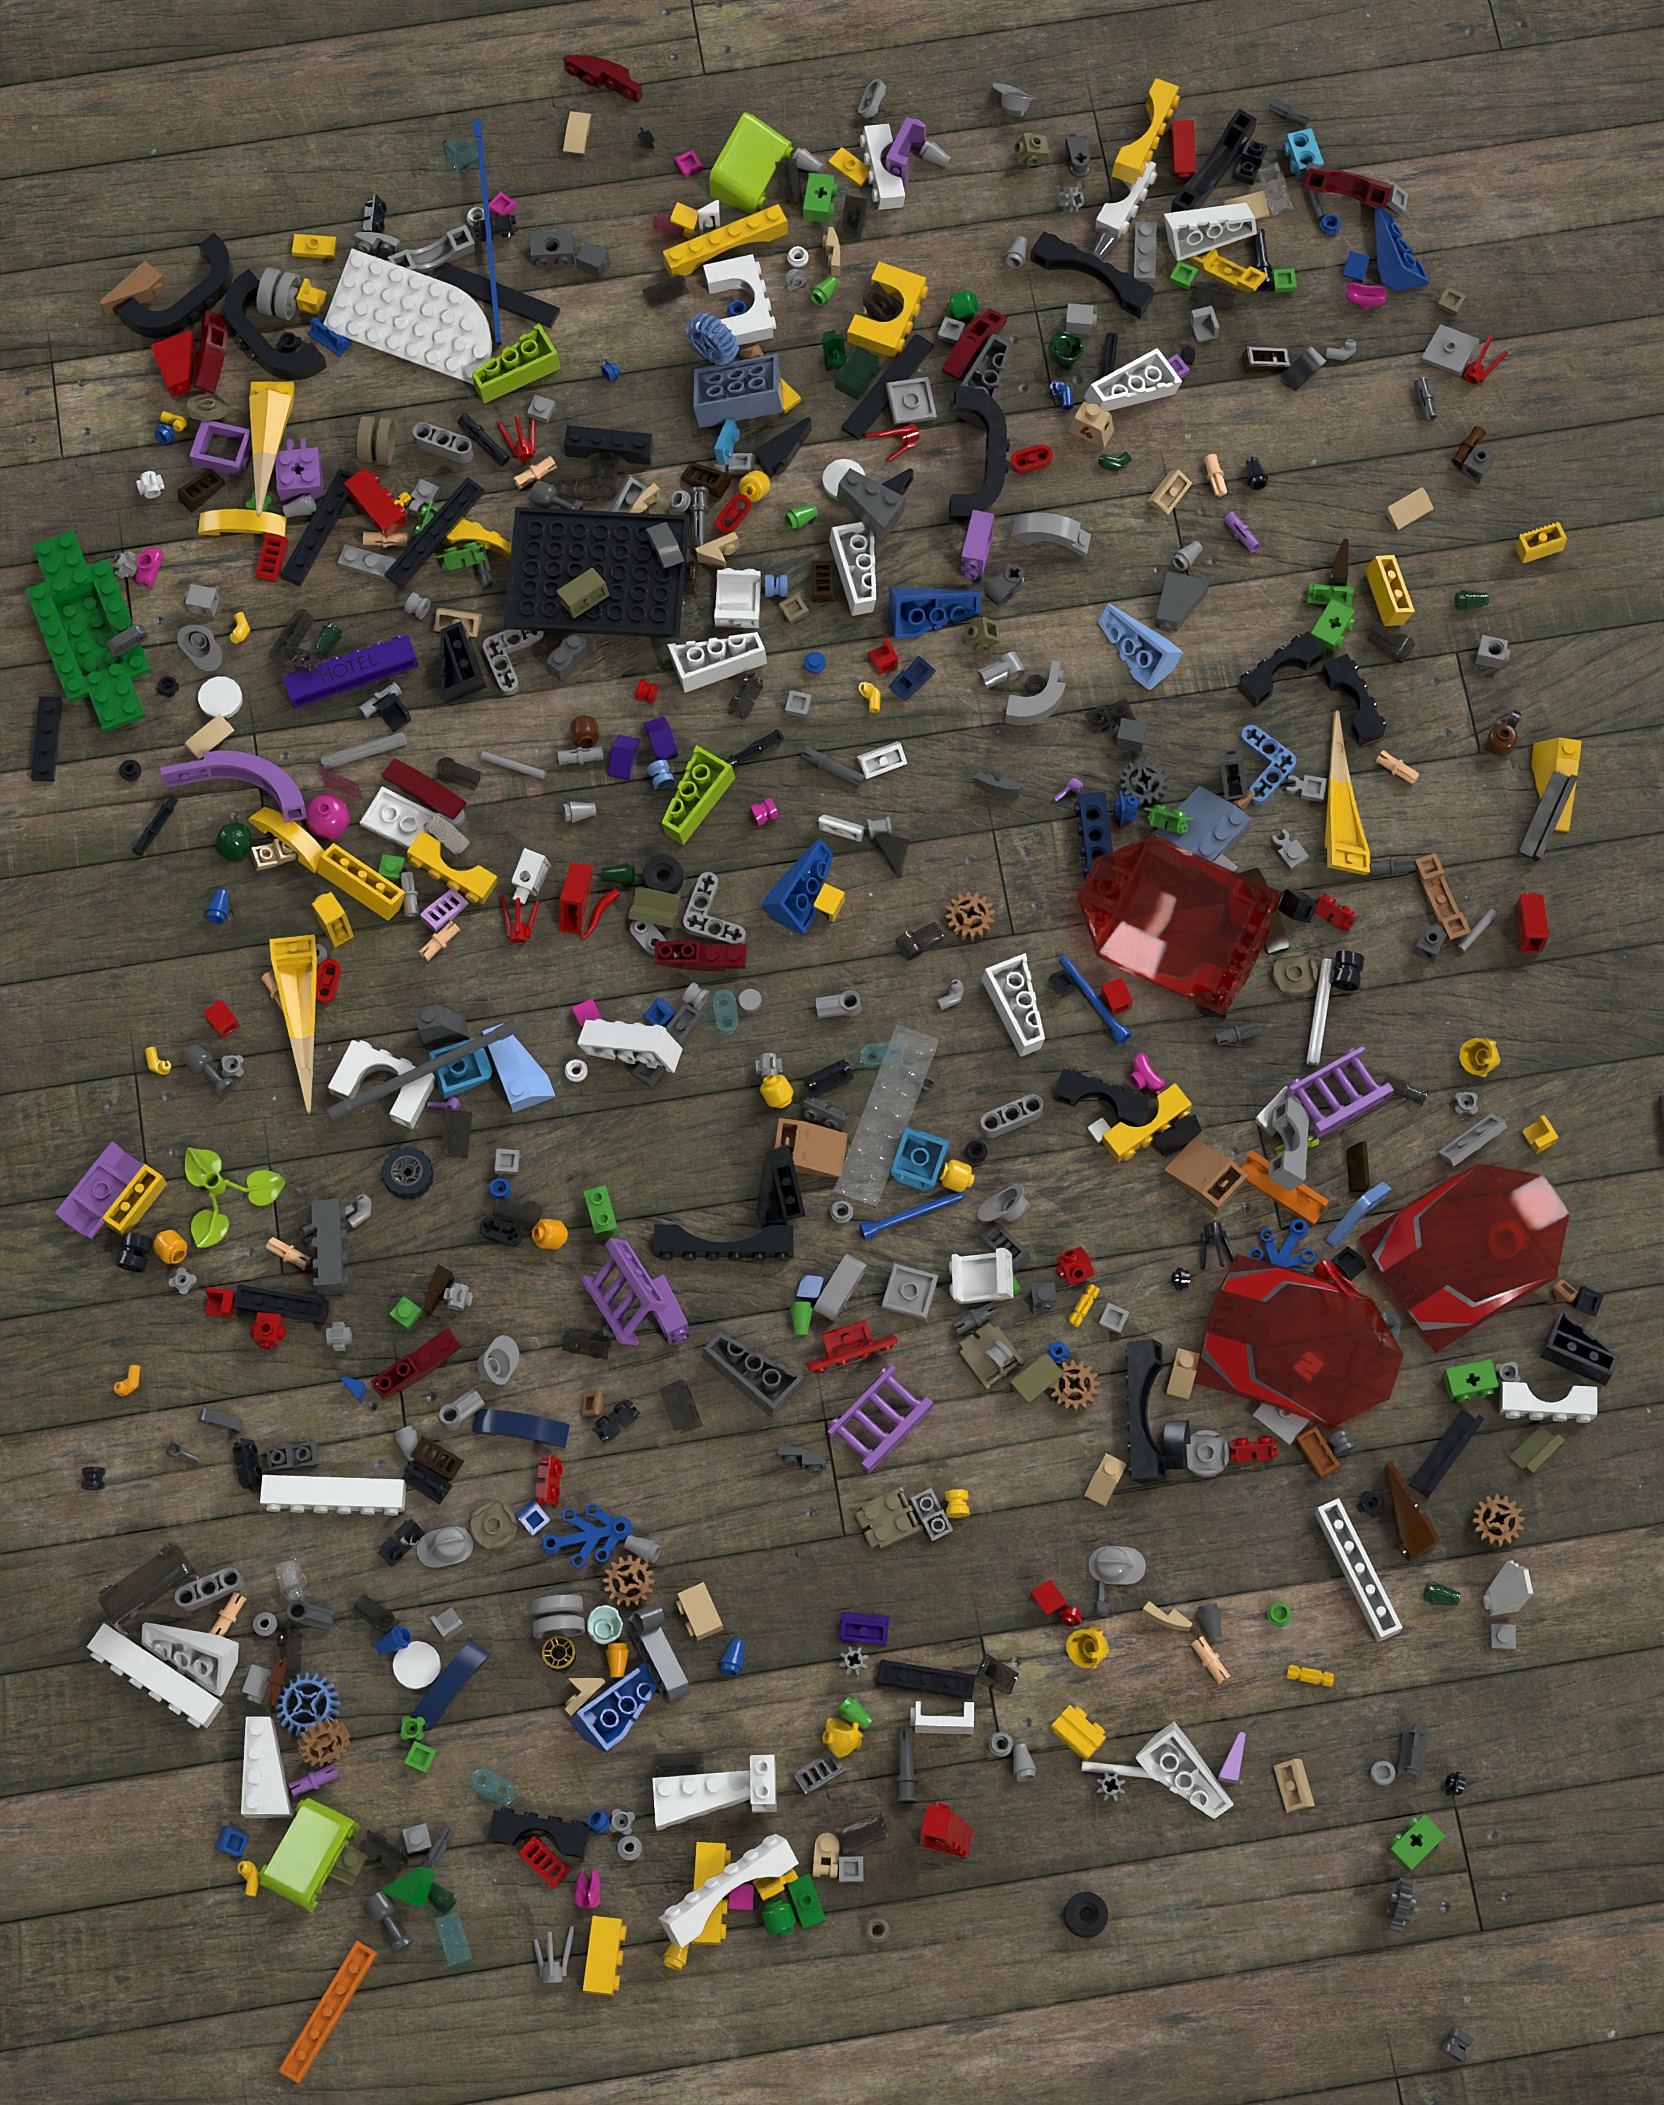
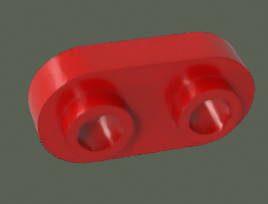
(1030, 458)
(733, 512)
(327, 982)

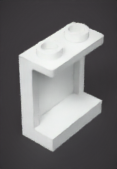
(738, 598)
(982, 1277)
(943, 1724)
(763, 1783)

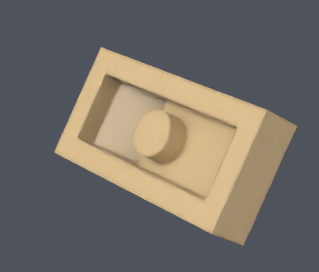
(713, 552)
(1183, 1374)
(1105, 1480)
(588, 1689)

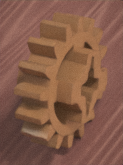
(978, 918)
(1081, 1392)
(1501, 1529)
(619, 1577)
(323, 1742)

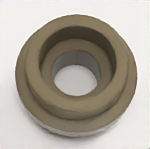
(877, 1922)

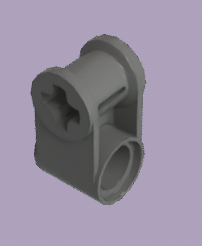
(1078, 155)
(1003, 586)

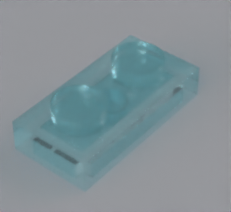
(453, 1939)

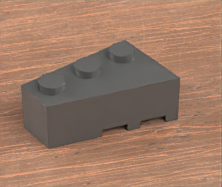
(871, 502)

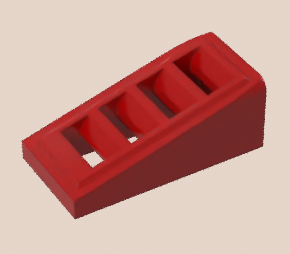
(274, 544)
(538, 1868)

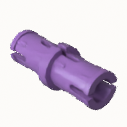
(1249, 542)
(314, 1780)

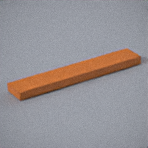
(328, 2012)

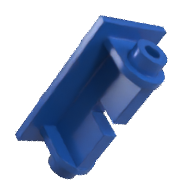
(327, 338)
(1125, 808)

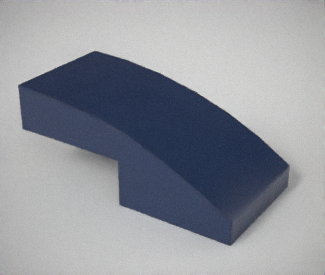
(912, 678)

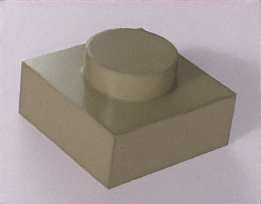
(1451, 301)
(793, 609)

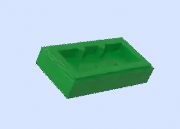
(806, 1901)

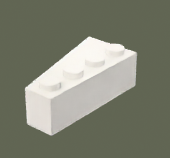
(1208, 228)
(1135, 383)
(855, 561)
(716, 659)
(1015, 1001)
(630, 1043)
(263, 1772)
(697, 1795)

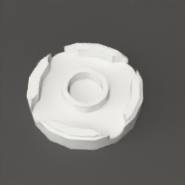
(835, 472)
(220, 696)
(417, 1665)

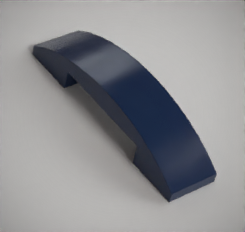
(521, 1426)
(450, 1683)

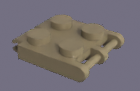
(974, 1350)
(887, 1519)

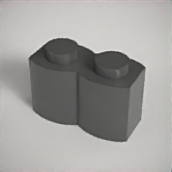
(565, 658)

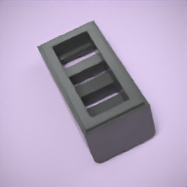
(1020, 1255)
(807, 1790)

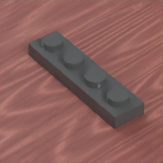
(680, 1029)

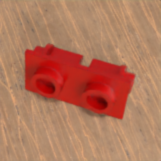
(1342, 915)
(1262, 1446)
(550, 1469)

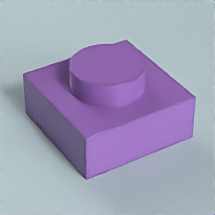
(1178, 366)

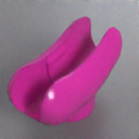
(1365, 295)
(148, 566)
(1145, 1076)
(587, 1891)

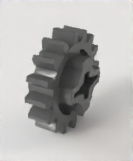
(1150, 775)
(1400, 1904)

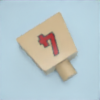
(1092, 424)

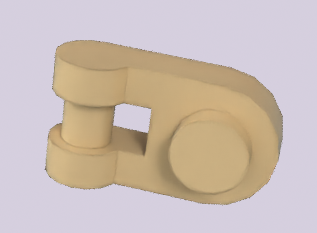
(826, 1847)

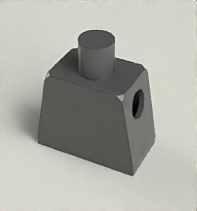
(1232, 768)

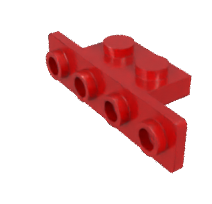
(848, 1343)

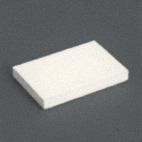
(396, 818)

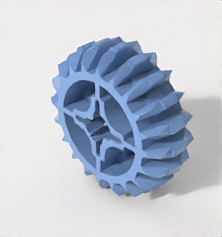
(712, 339)
(295, 1688)

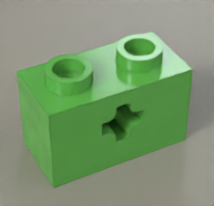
(818, 198)
(1334, 615)
(601, 1213)
(1479, 1372)
(1410, 1856)

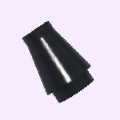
(1256, 475)

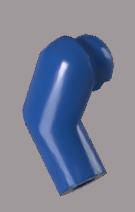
(1064, 393)

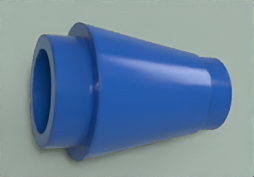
(218, 907)
(395, 1640)
(732, 1659)

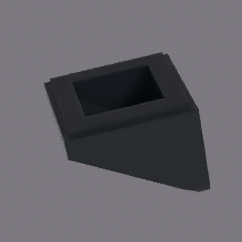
(1349, 1263)

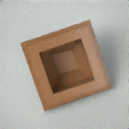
(751, 352)
(1242, 802)
(1564, 1292)
(592, 1404)

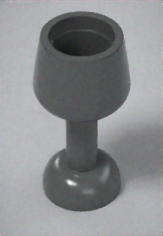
(545, 495)
(198, 1061)
(379, 1909)

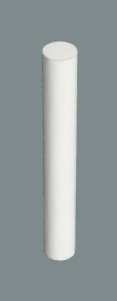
(1112, 1769)

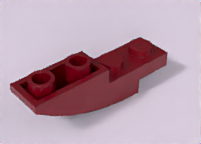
(596, 71)
(972, 343)
(211, 352)
(700, 957)
(416, 1365)

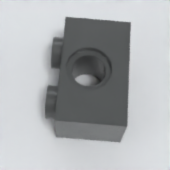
(543, 242)

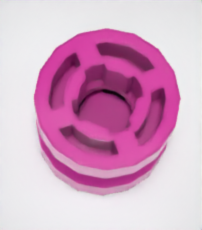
(764, 812)

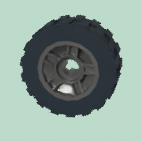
(397, 1165)

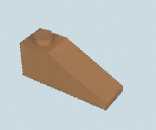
(141, 284)

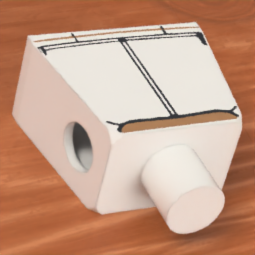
(532, 867)

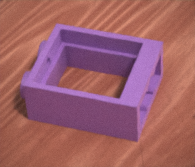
(198, 453)
(977, 545)
(672, 1318)

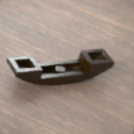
(1277, 936)

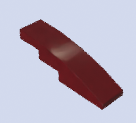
(424, 789)

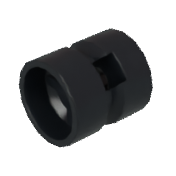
(1347, 971)
(134, 1244)

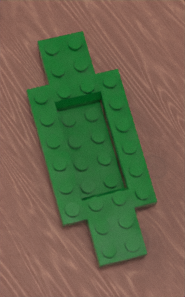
(91, 615)

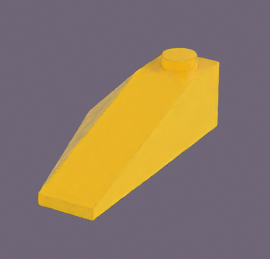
(1563, 757)

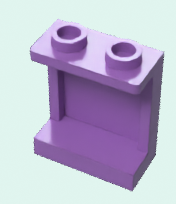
(910, 135)

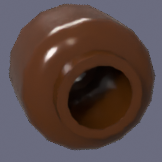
(584, 731)
(1502, 739)

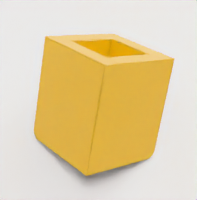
(686, 218)
(310, 298)
(830, 901)
(1540, 1135)

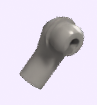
(1342, 353)
(954, 996)
(363, 1210)

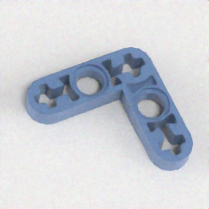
(1274, 759)
(1362, 1206)

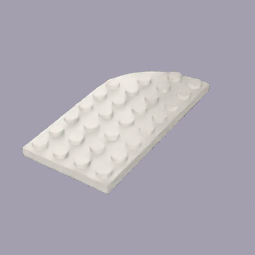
(410, 317)

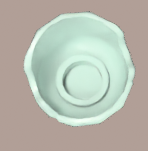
(604, 1625)

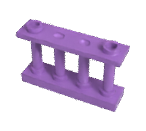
(1340, 1113)
(640, 1285)
(886, 1440)

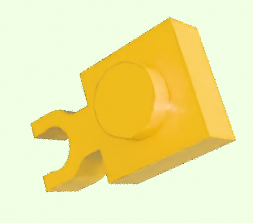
(771, 1886)

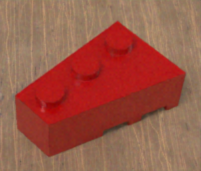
(375, 502)

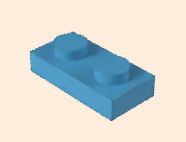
(726, 441)

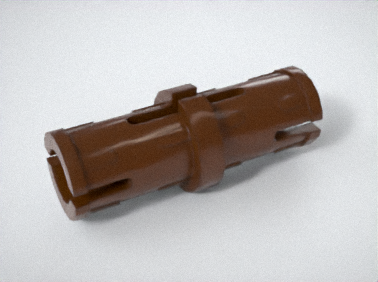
(1468, 445)
(275, 1680)

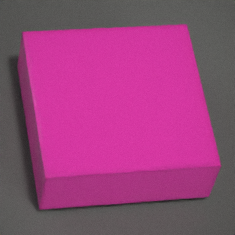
(688, 164)
(502, 205)
(586, 1011)
(741, 1897)

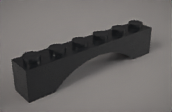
(1226, 151)
(1056, 254)
(675, 1242)
(1144, 1364)

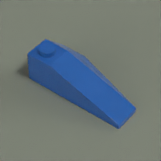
(1394, 255)
(923, 609)
(794, 894)
(613, 1712)

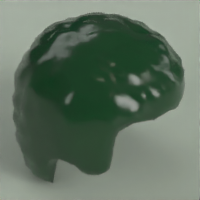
(1065, 348)
(233, 841)

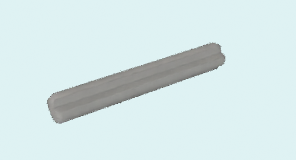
(363, 750)

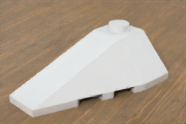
(1508, 1590)
(1176, 1763)

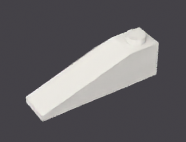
(200, 1655)

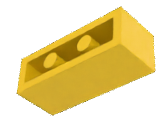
(1389, 590)
(332, 919)
(134, 1200)
(604, 1956)

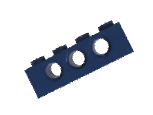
(1095, 805)

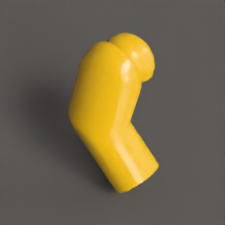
(178, 422)
(241, 630)
(872, 694)
(155, 1064)
(250, 1874)

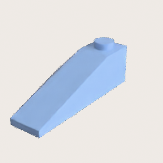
(1144, 650)
(519, 1073)

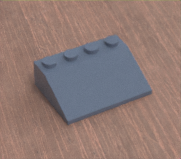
(738, 390)
(1214, 826)

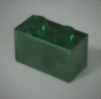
(857, 372)

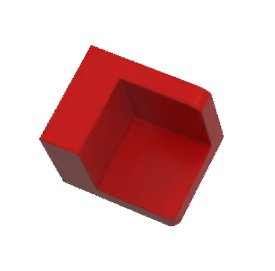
(883, 657)
(1116, 996)
(221, 1019)
(220, 1302)
(1048, 1597)

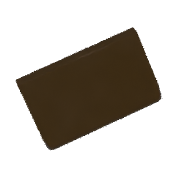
(1358, 1167)

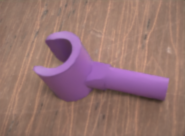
(1074, 785)
(452, 1101)

